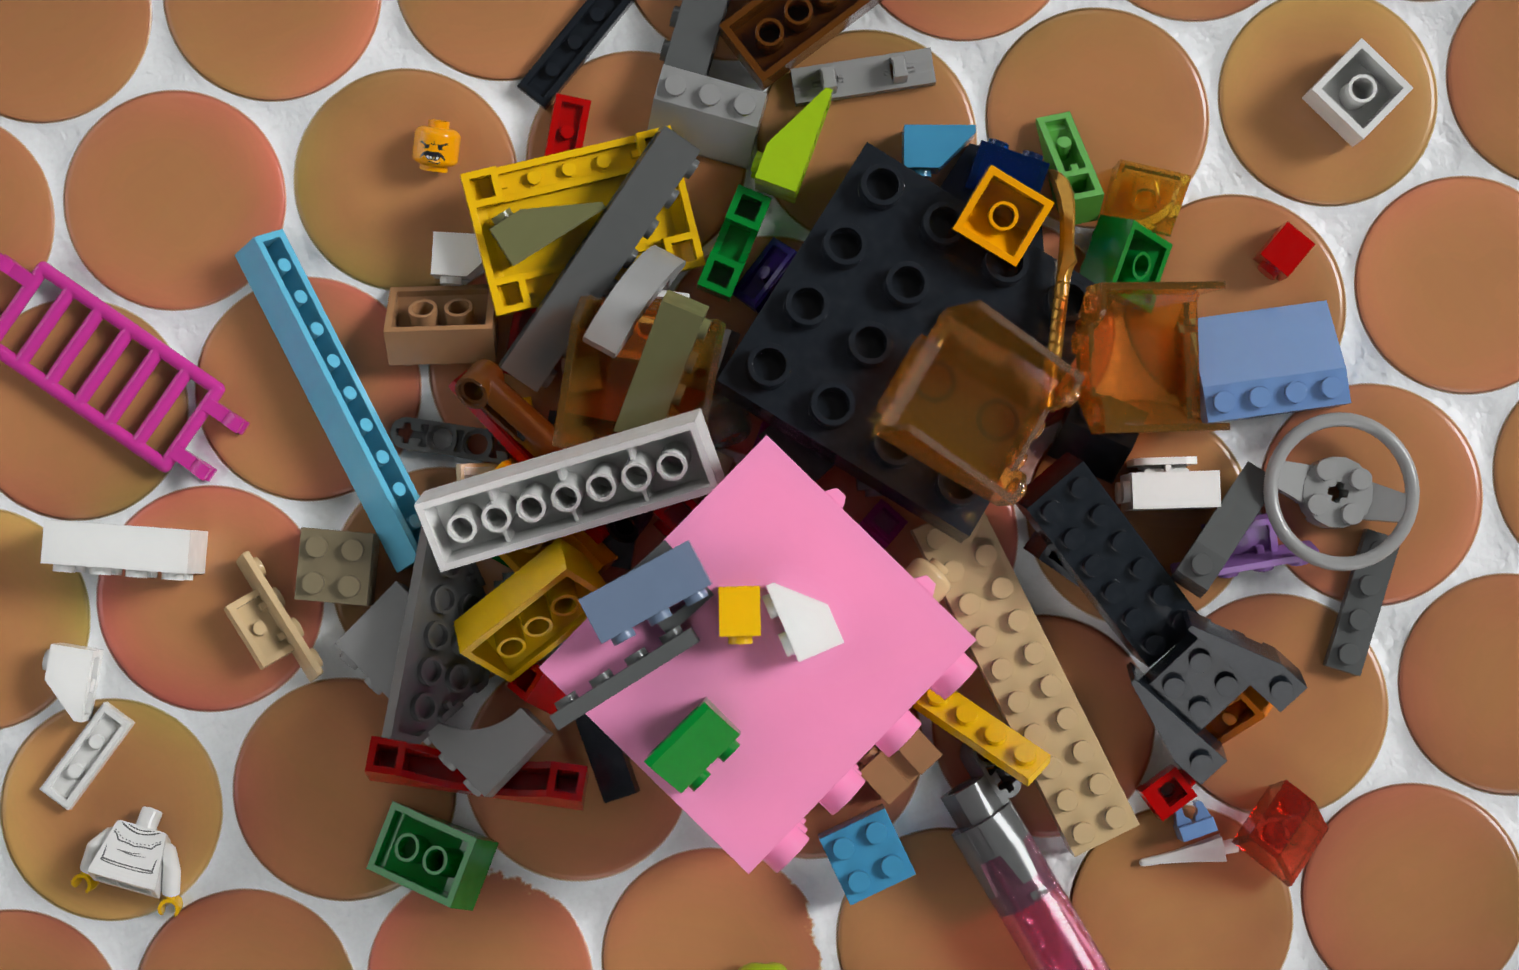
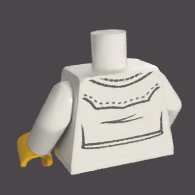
(135, 860)

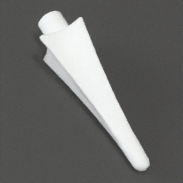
(1207, 850)

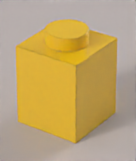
(739, 613)

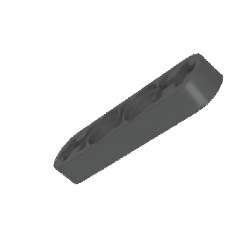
(460, 438)

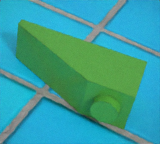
(1067, 154)

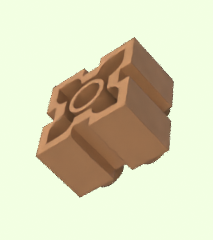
(895, 773)

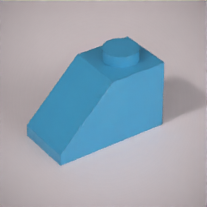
(932, 147)

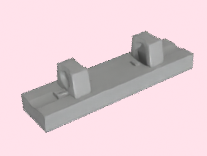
(864, 76)

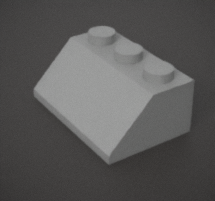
(709, 114)

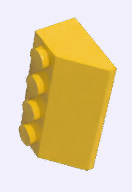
(528, 612)

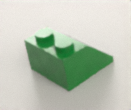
(1124, 252)
(693, 746)

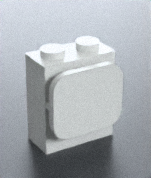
(1167, 485)

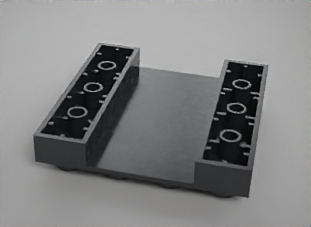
(854, 305)

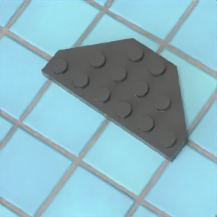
(429, 670)

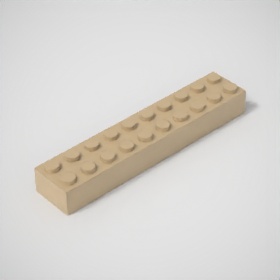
(1030, 685)

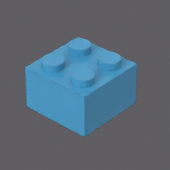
(866, 854)

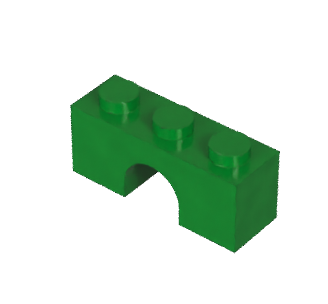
(734, 243)

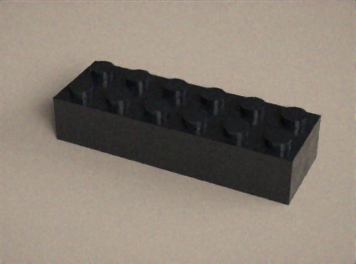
(1106, 558)

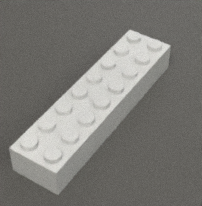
(570, 490)

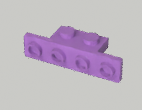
(1258, 551)

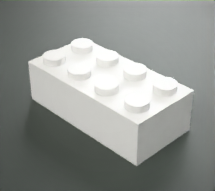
(115, 547)

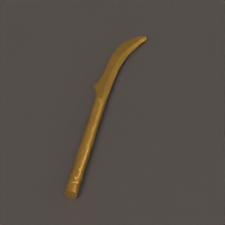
(1066, 259)

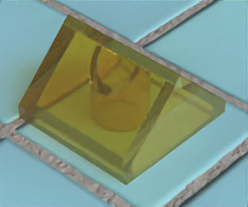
(1146, 195)

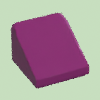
(883, 523)

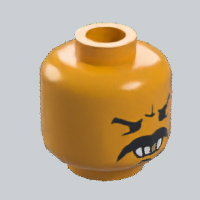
(436, 146)

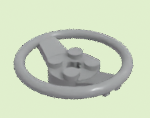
(1358, 495)

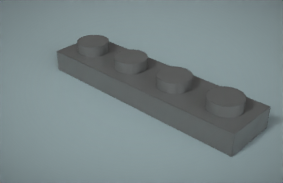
(1359, 609)
(608, 684)

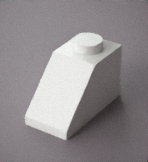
(455, 258)
(73, 677)

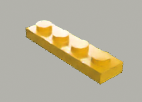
(985, 735)

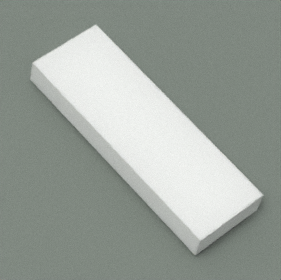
(87, 755)

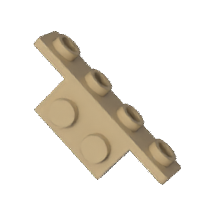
(266, 624)

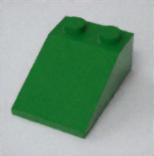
(432, 856)

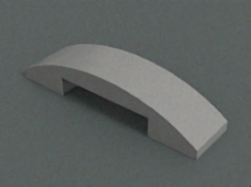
(631, 298)

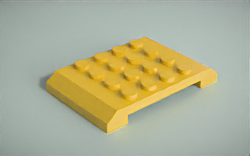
(557, 180)

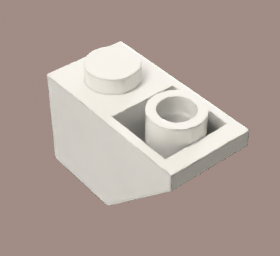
(806, 622)

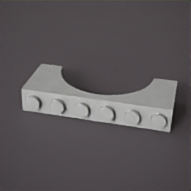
(483, 755)

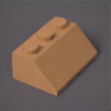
(440, 325)

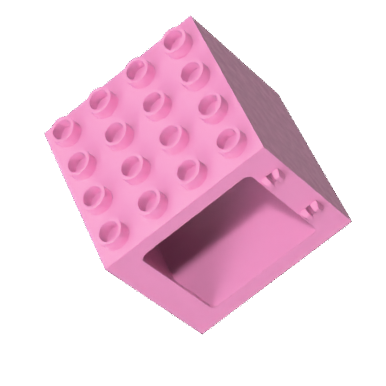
(796, 719)

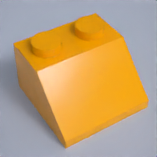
(1003, 215)

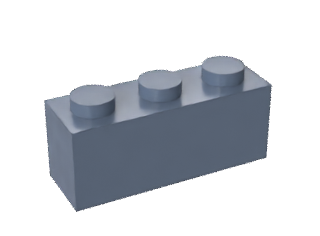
(646, 594)

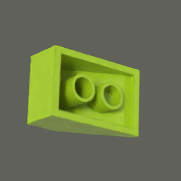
(789, 152)

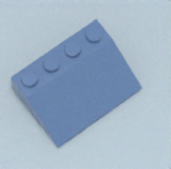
(1270, 363)

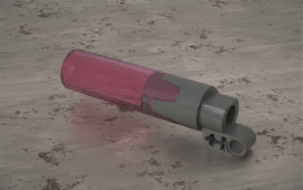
(1016, 871)

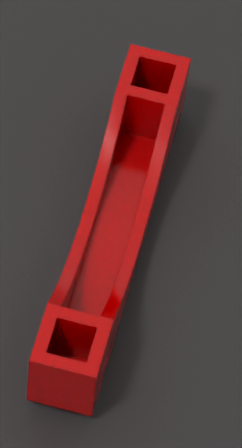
(419, 766)

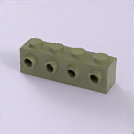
(664, 361)

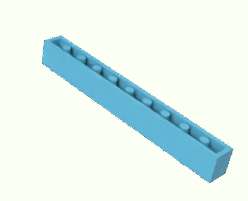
(334, 392)

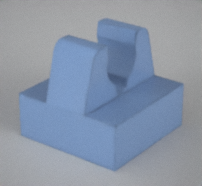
(1198, 826)

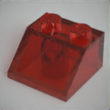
(1282, 831)

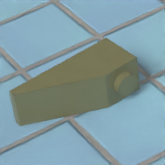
(534, 228)

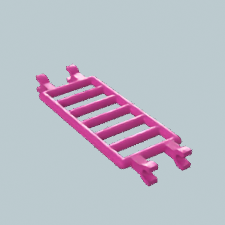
(128, 330)

